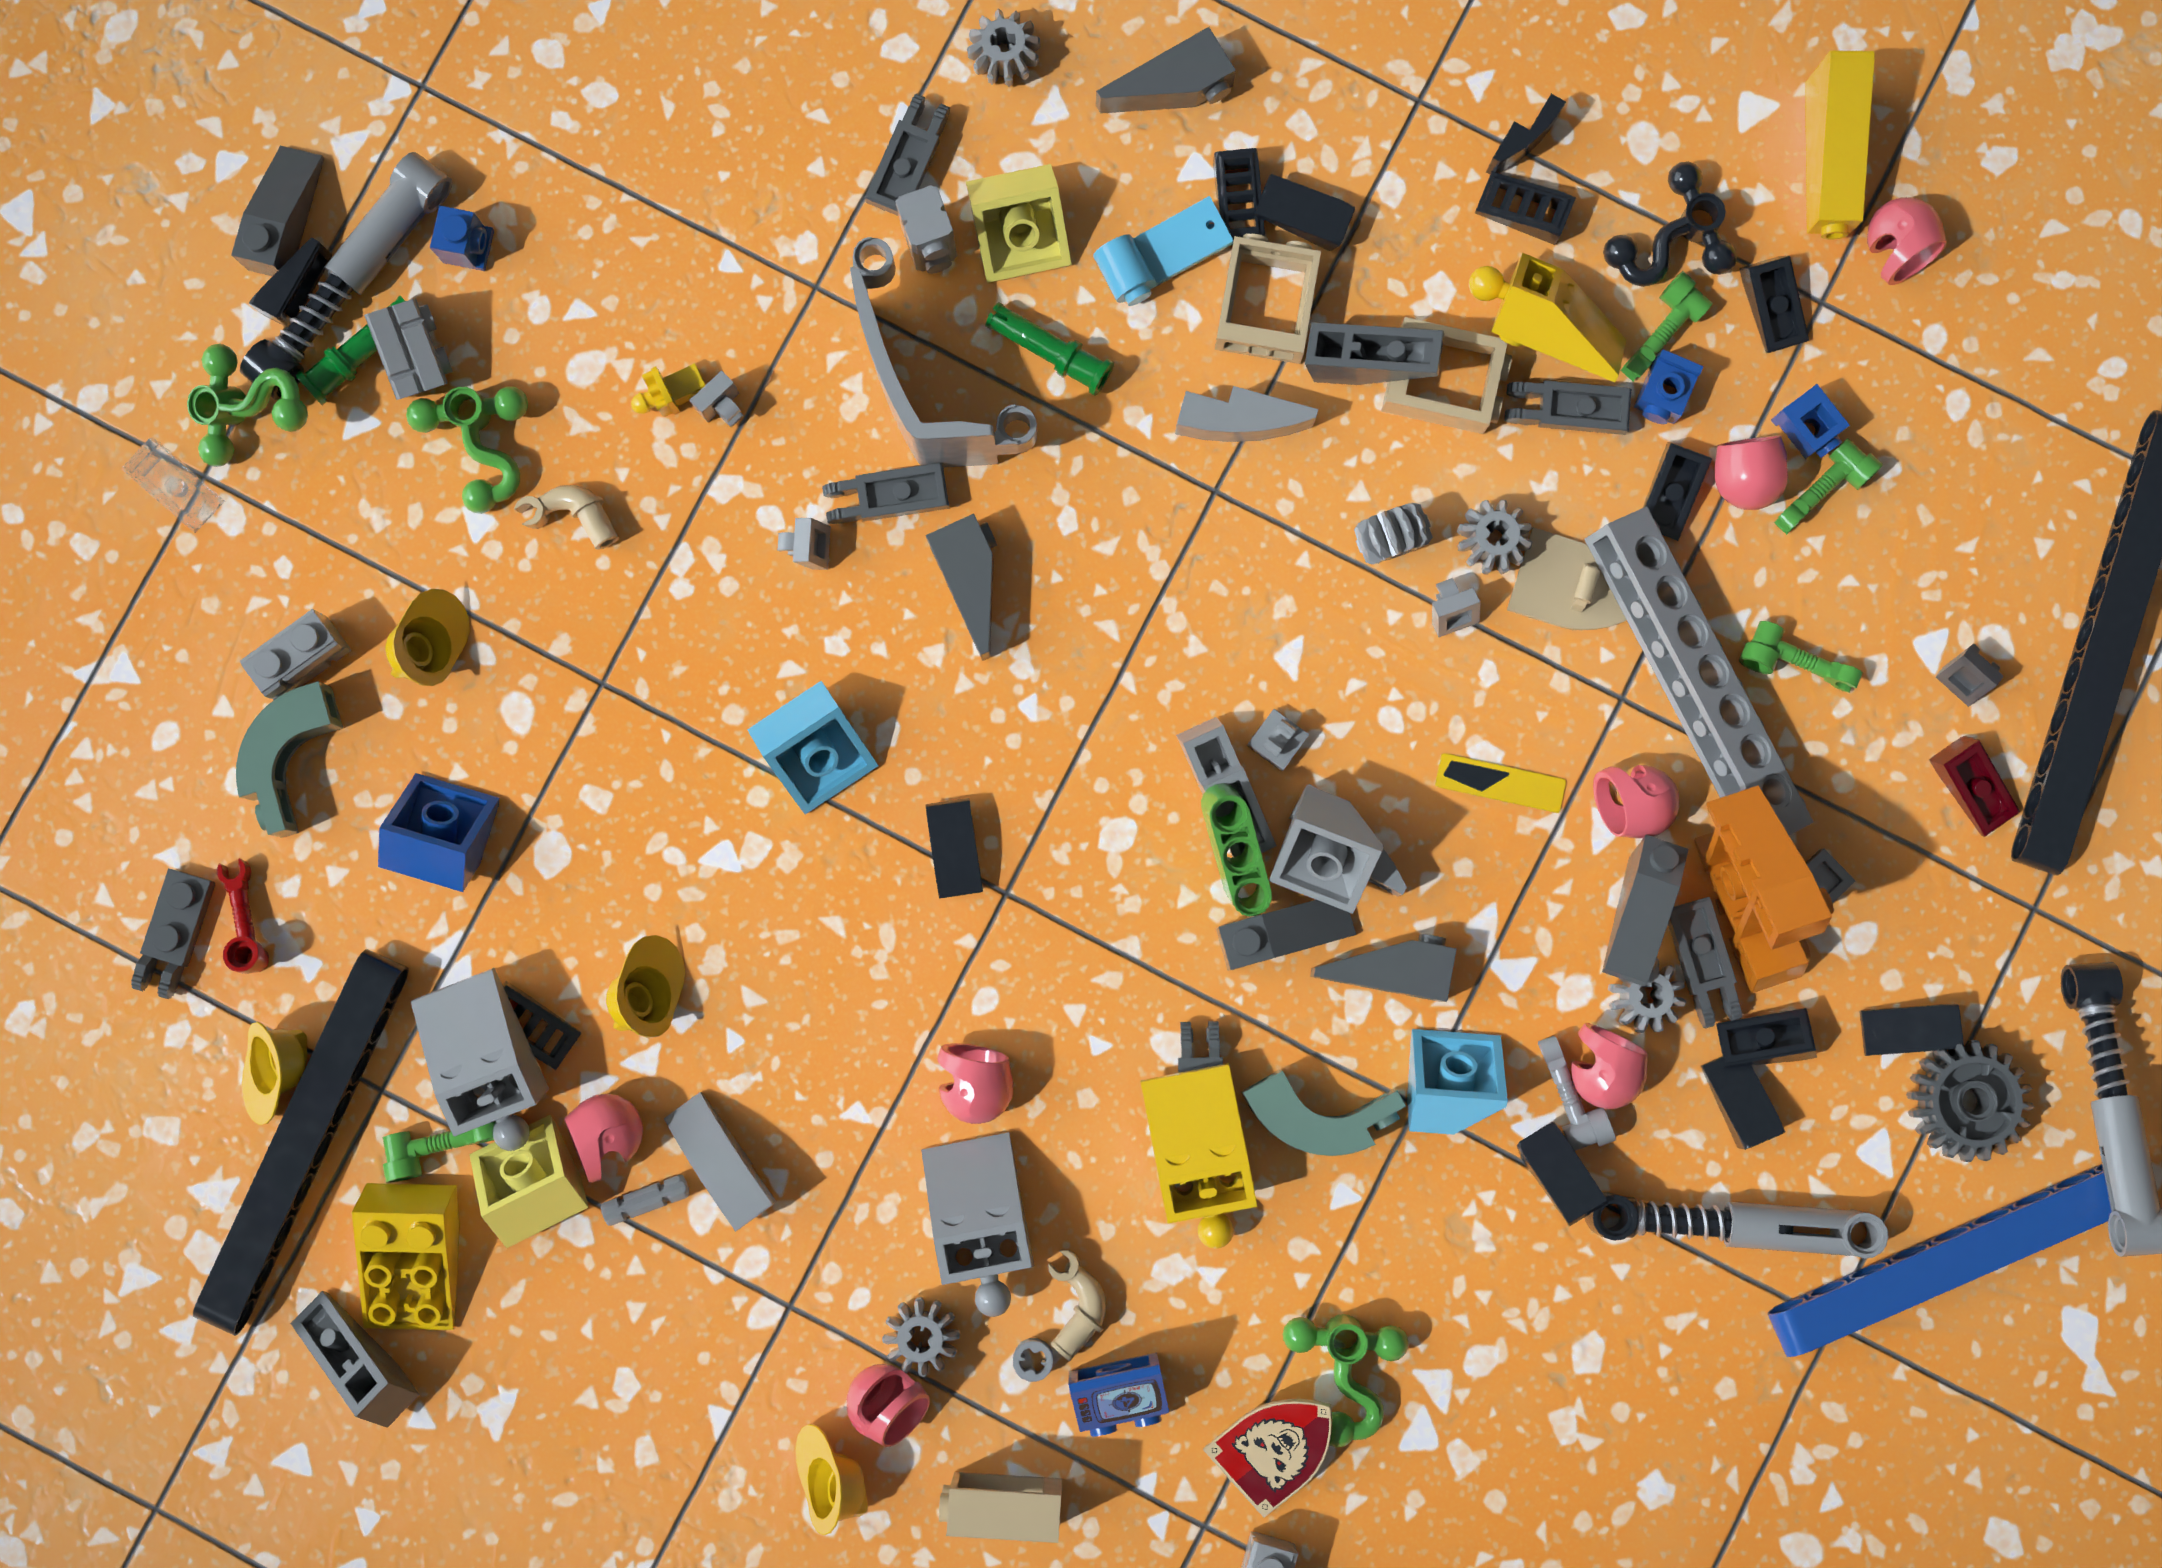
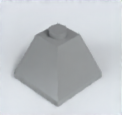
(1327, 851)

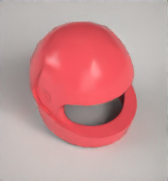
(1911, 231)
(1751, 471)
(1647, 798)
(1618, 1070)
(980, 1082)
(603, 1126)
(886, 1404)

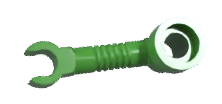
(1685, 303)
(1849, 464)
(1766, 648)
(404, 1154)

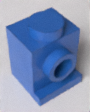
(461, 239)
(1675, 372)
(1817, 410)

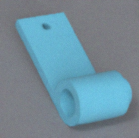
(1162, 252)

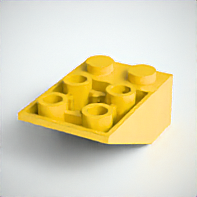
(407, 1255)

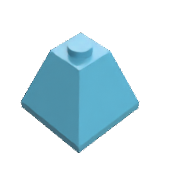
(1454, 1080)

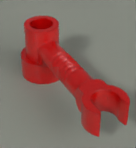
(238, 948)

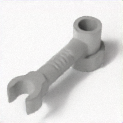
(1583, 1127)

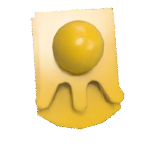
(668, 391)

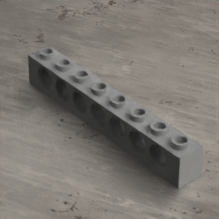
(1692, 664)

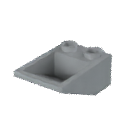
(478, 1042)
(977, 1207)

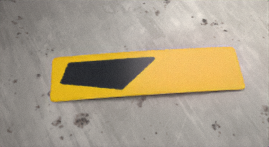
(1500, 783)

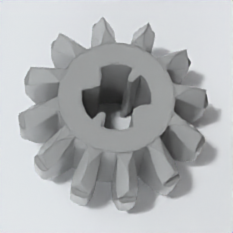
(1018, 40)
(1393, 533)
(1510, 541)
(1648, 1012)
(906, 1331)

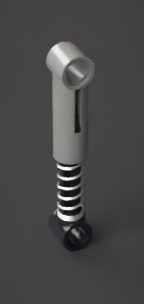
(413, 191)
(2117, 1117)
(1746, 1225)

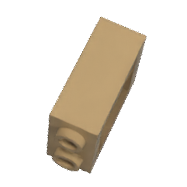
(1260, 341)
(1449, 415)
(1002, 1507)

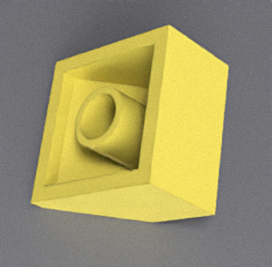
(1019, 223)
(529, 1186)

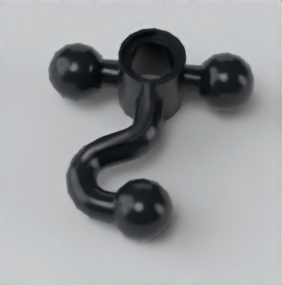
(1717, 257)

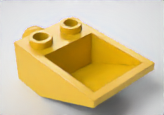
(1551, 315)
(1197, 1140)

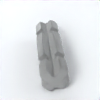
(645, 1200)

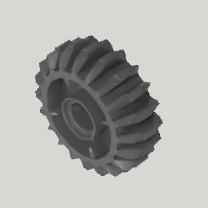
(1997, 1105)

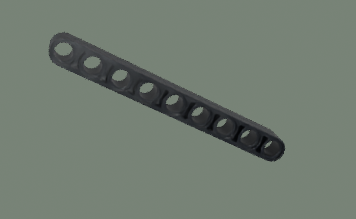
(300, 1142)

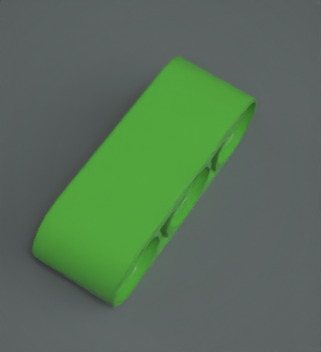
(1246, 867)

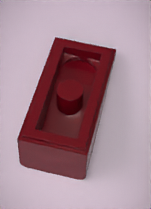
(1975, 784)

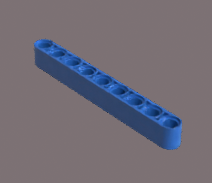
(1942, 1263)

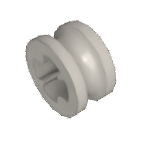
(1030, 1374)

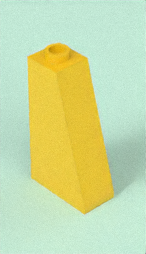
(1837, 142)

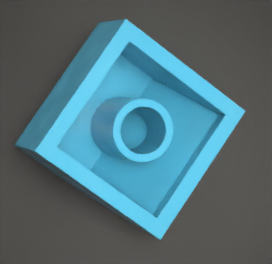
(812, 747)

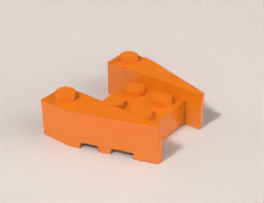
(1762, 889)

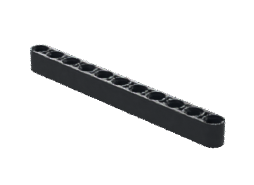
(2096, 664)

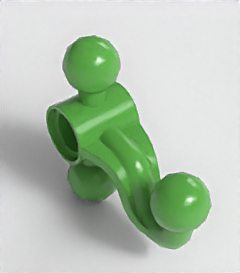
(509, 404)
(228, 405)
(1389, 1344)

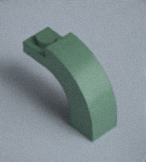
(271, 744)
(1292, 1122)

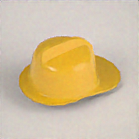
(428, 638)
(647, 987)
(271, 1067)
(829, 1479)

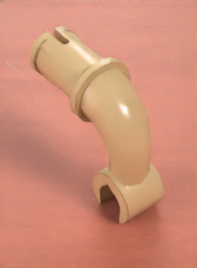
(582, 505)
(1089, 1312)

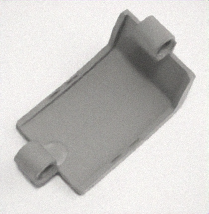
(936, 442)

